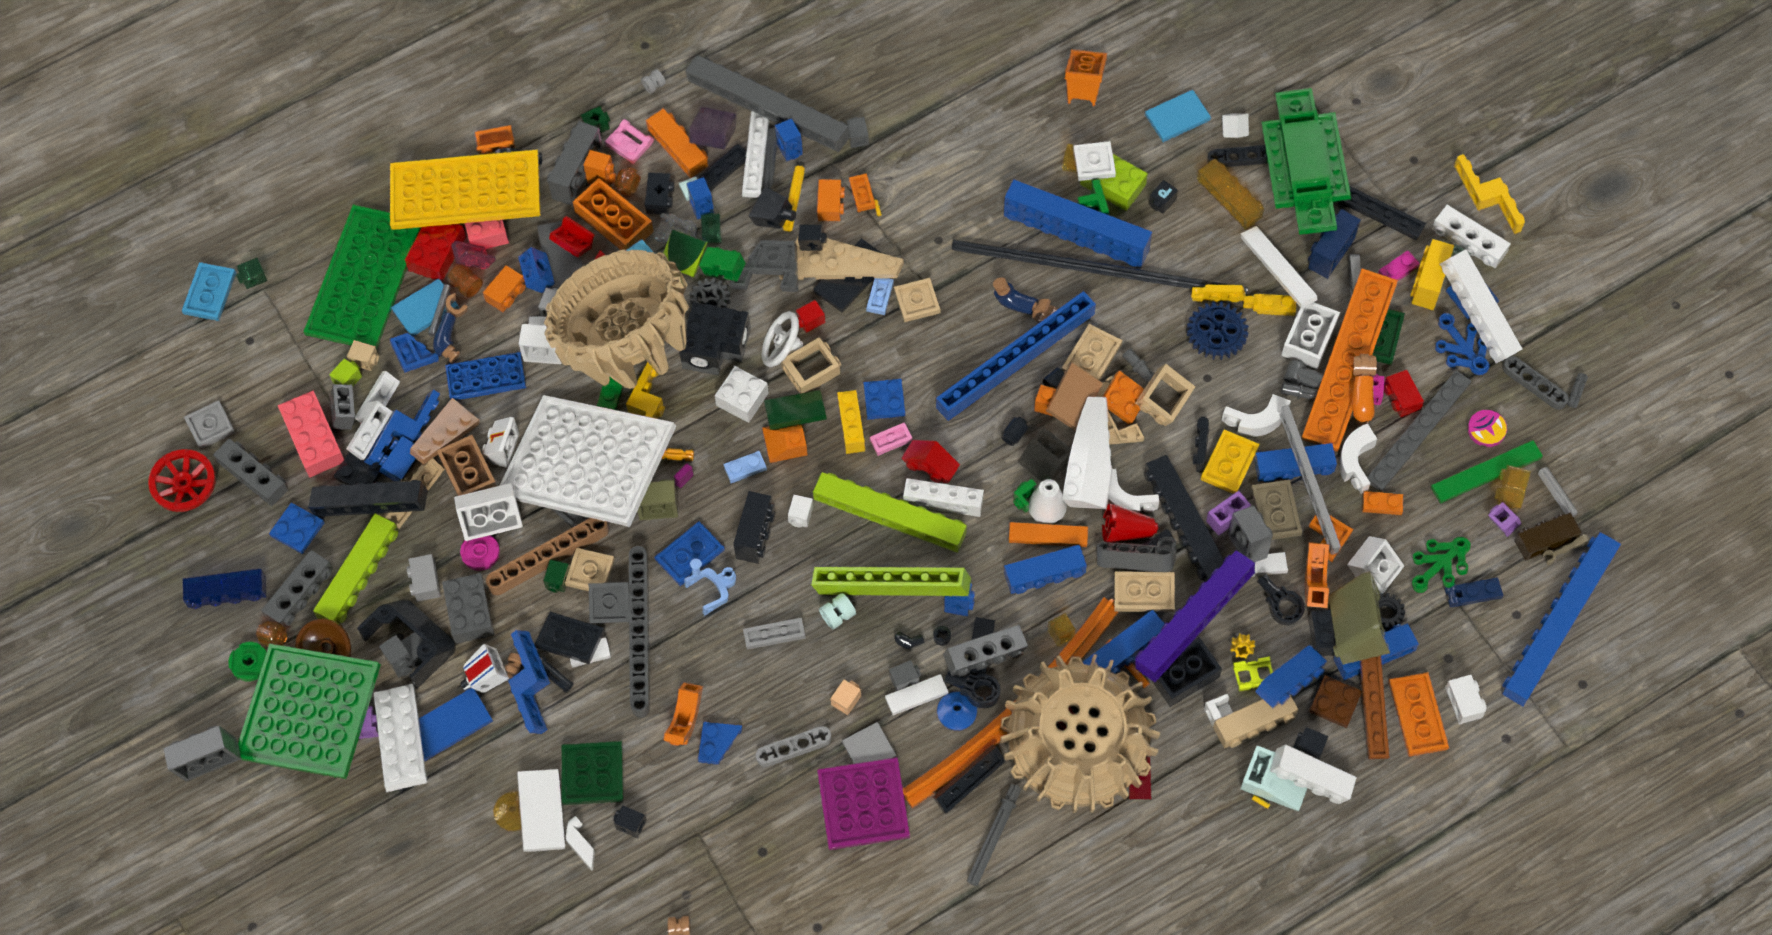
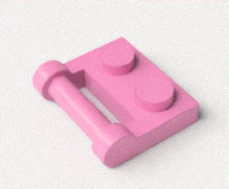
(626, 146)

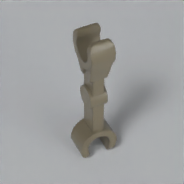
(1578, 543)

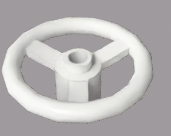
(784, 341)

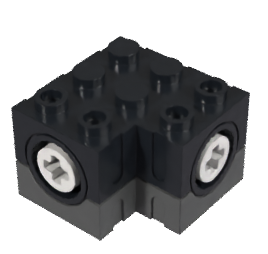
(714, 336)

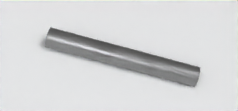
(439, 310)

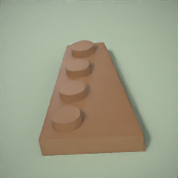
(446, 429)

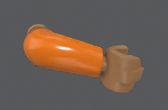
(1362, 396)

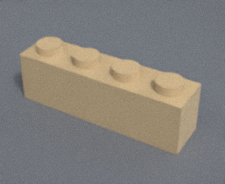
(1252, 720)

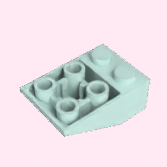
(1266, 784)

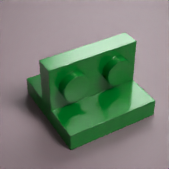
(1096, 200)

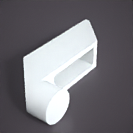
(578, 843)

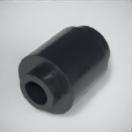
(1014, 431)

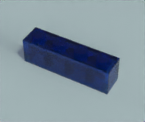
(224, 588)

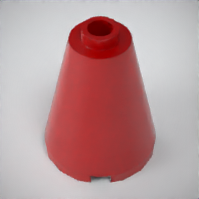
(1125, 524)

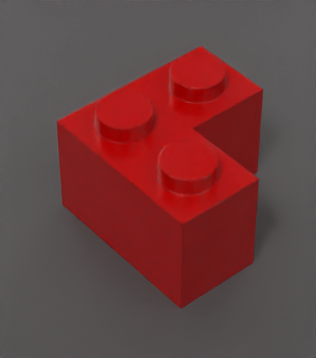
(931, 458)

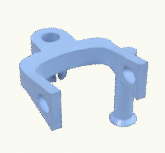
(722, 581)

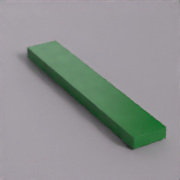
(1485, 472)

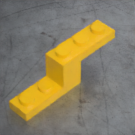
(1489, 194)
(641, 401)

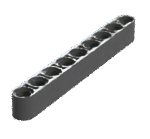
(641, 639)

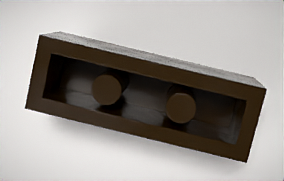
(1547, 535)

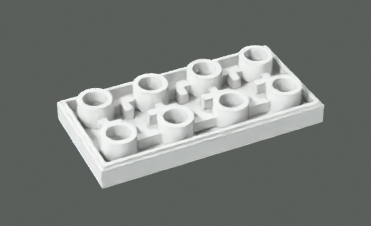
(540, 810)

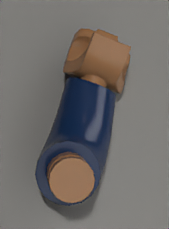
(1019, 302)
(442, 340)

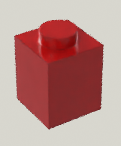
(810, 316)

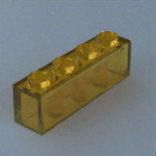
(1230, 193)

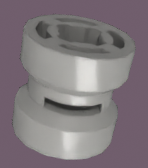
(653, 81)

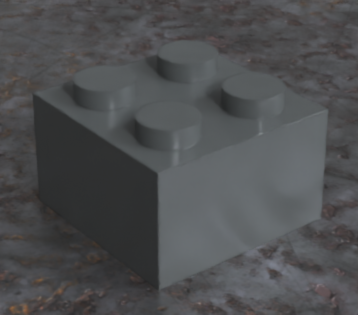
(1250, 534)

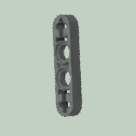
(1537, 380)

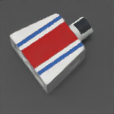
(484, 670)

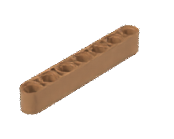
(537, 555)

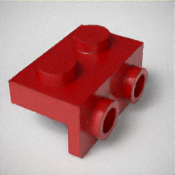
(572, 237)

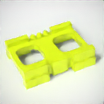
(1252, 668)

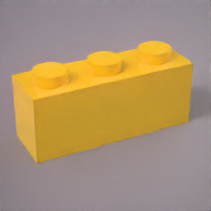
(851, 422)

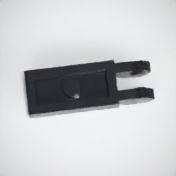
(1201, 443)

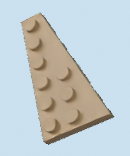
(845, 260)

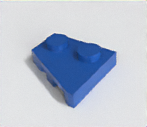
(411, 353)
(716, 740)

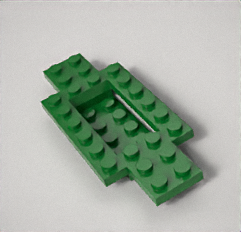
(1313, 161)

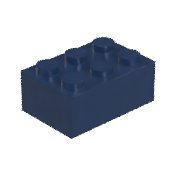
(1333, 244)

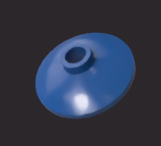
(956, 719)

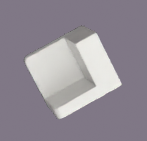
(1235, 125)
(1217, 708)

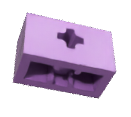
(1221, 516)

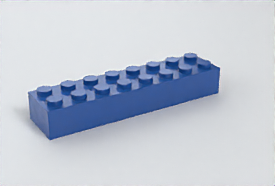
(1077, 223)

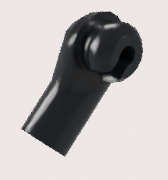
(907, 642)

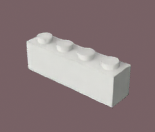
(1313, 774)

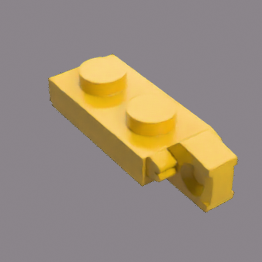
(1219, 293)
(1271, 304)

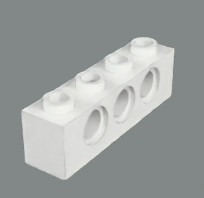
(1468, 228)
(944, 497)

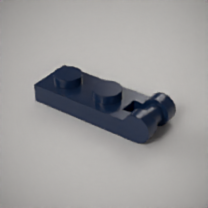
(1474, 592)

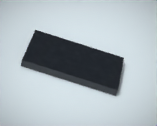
(843, 292)

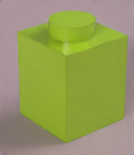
(346, 373)

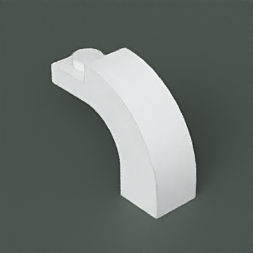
(1256, 424)
(1357, 443)
(1135, 503)

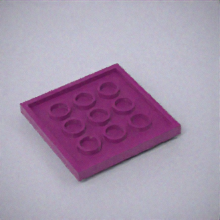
(863, 803)

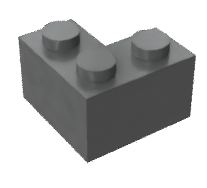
(402, 654)

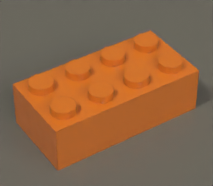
(612, 215)

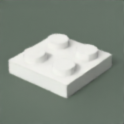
(1094, 161)

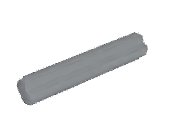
(1557, 492)

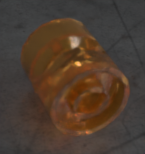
(466, 281)

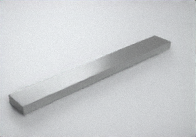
(1309, 479)

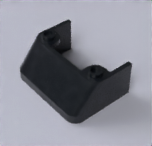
(436, 644)

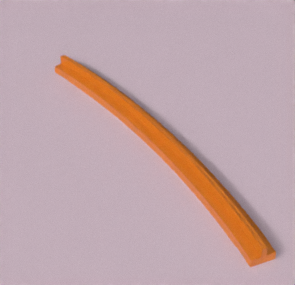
(954, 764)

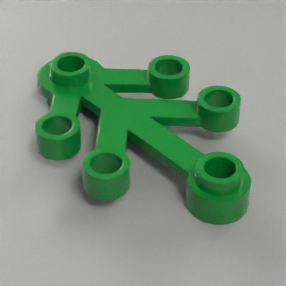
(1441, 561)

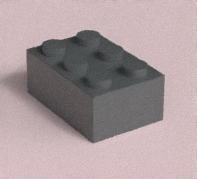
(468, 608)
(202, 753)

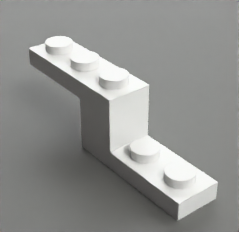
(373, 415)

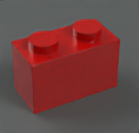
(1403, 393)

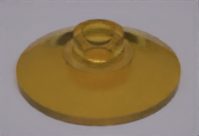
(506, 819)

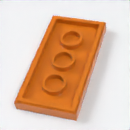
(1418, 714)

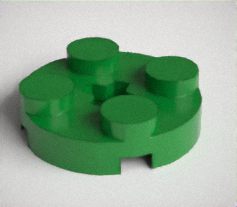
(242, 654)

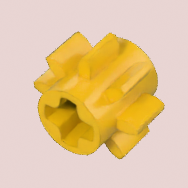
(1242, 645)

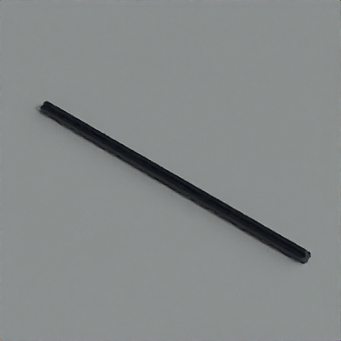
(1082, 265)

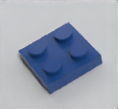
(884, 399)
(296, 528)

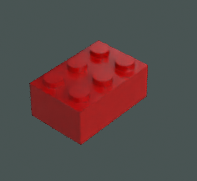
(432, 250)

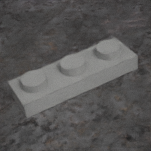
(774, 633)

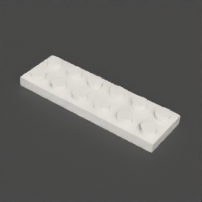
(400, 738)

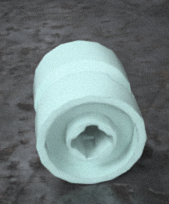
(842, 606)

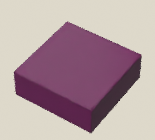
(683, 475)

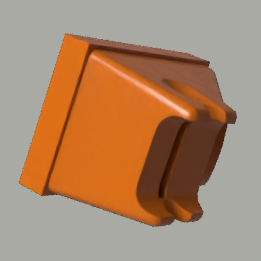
(1084, 74)

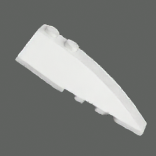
(1089, 461)

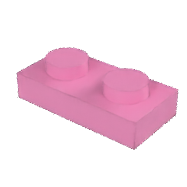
(891, 439)

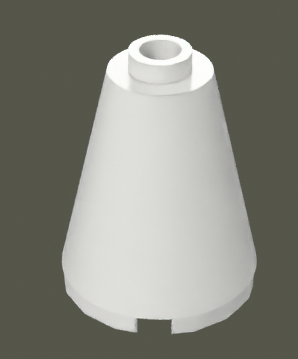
(1047, 503)

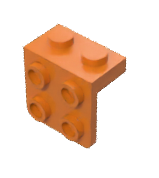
(494, 139)

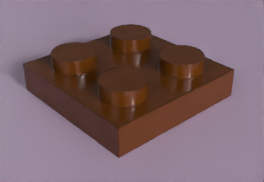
(1335, 701)

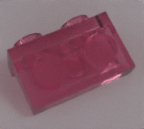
(472, 255)

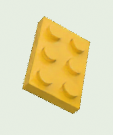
(1230, 462)

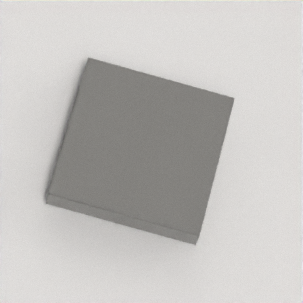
(209, 424)
(868, 745)

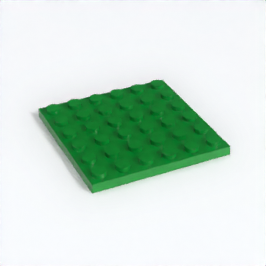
(308, 711)

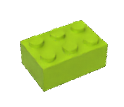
(1124, 187)

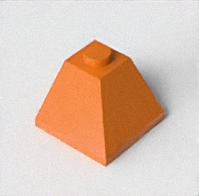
(785, 443)

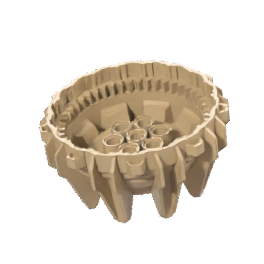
(618, 316)
(1074, 774)

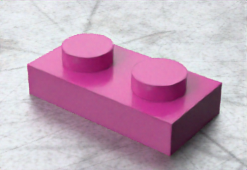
(1400, 266)

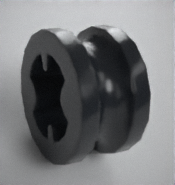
(940, 641)

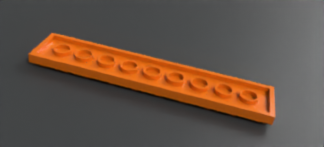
(1356, 337)

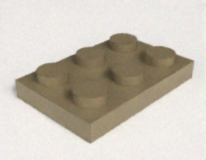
(1278, 508)

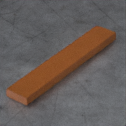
(1374, 708)

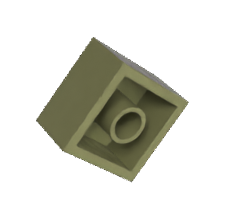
(659, 501)

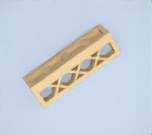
(427, 474)

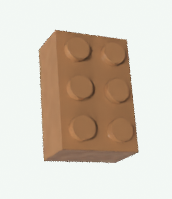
(466, 466)

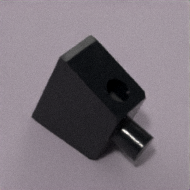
(772, 210)

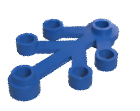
(1463, 347)

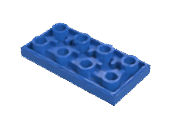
(485, 376)
(452, 722)

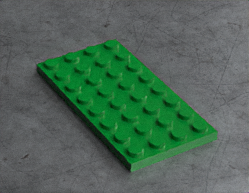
(361, 279)

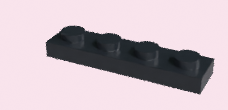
(969, 779)

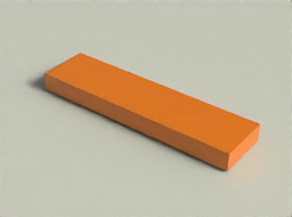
(1048, 534)

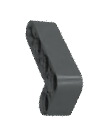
(1138, 556)

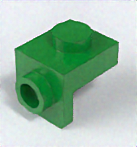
(1023, 492)

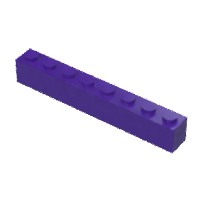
(1194, 616)

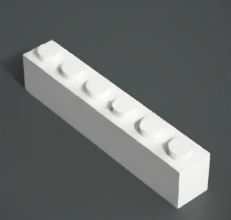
(1480, 306)

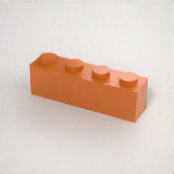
(676, 143)

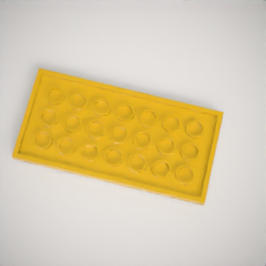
(464, 189)

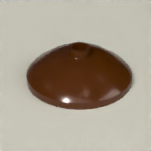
(320, 633)

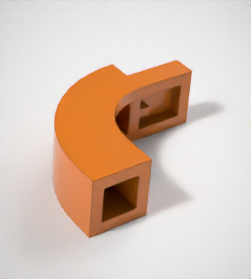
(1316, 575)
(685, 714)

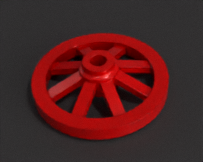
(180, 478)

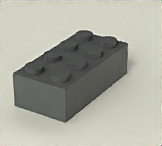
(569, 171)

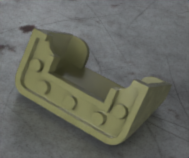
(1357, 620)

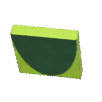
(685, 252)

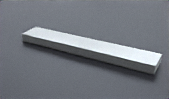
(755, 156)
(1279, 267)

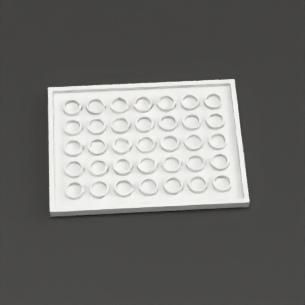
(587, 459)

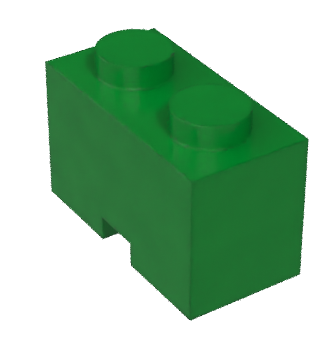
(722, 262)

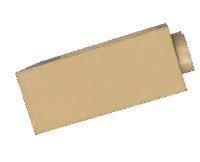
(820, 378)
(1174, 380)

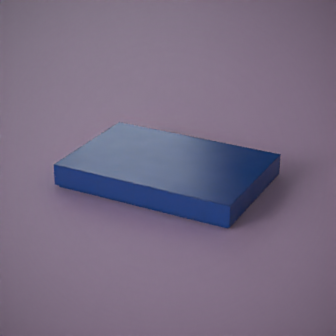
(693, 544)

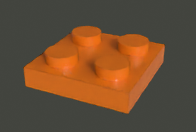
(1122, 397)

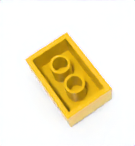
(1430, 274)

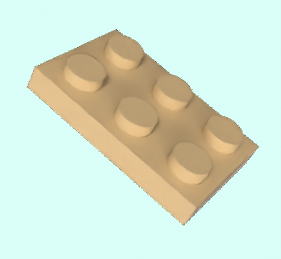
(1094, 351)
(1144, 591)

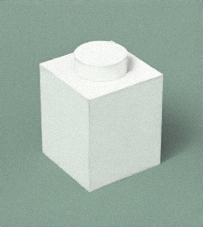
(800, 511)

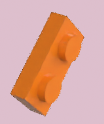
(862, 192)
(1382, 503)

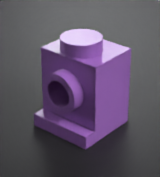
(1502, 511)
(369, 726)

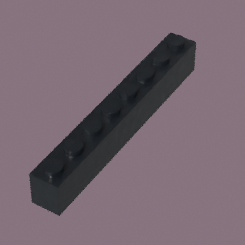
(1184, 517)

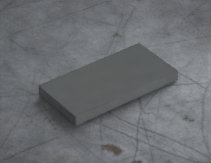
(561, 261)

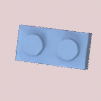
(880, 295)
(745, 467)

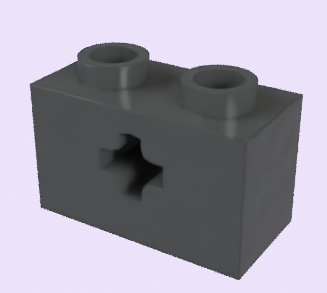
(342, 406)

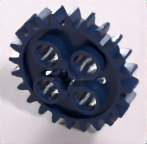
(1203, 338)

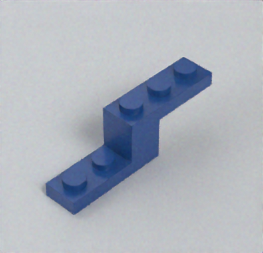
(401, 425)
(528, 682)

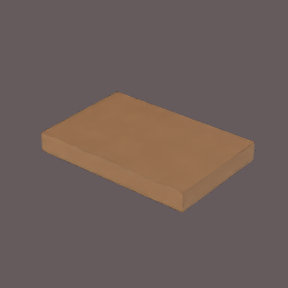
(1072, 394)

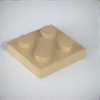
(917, 300)
(588, 568)

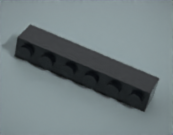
(368, 498)

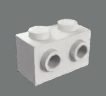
(1465, 699)

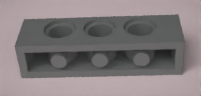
(269, 492)
(298, 579)
(1012, 637)

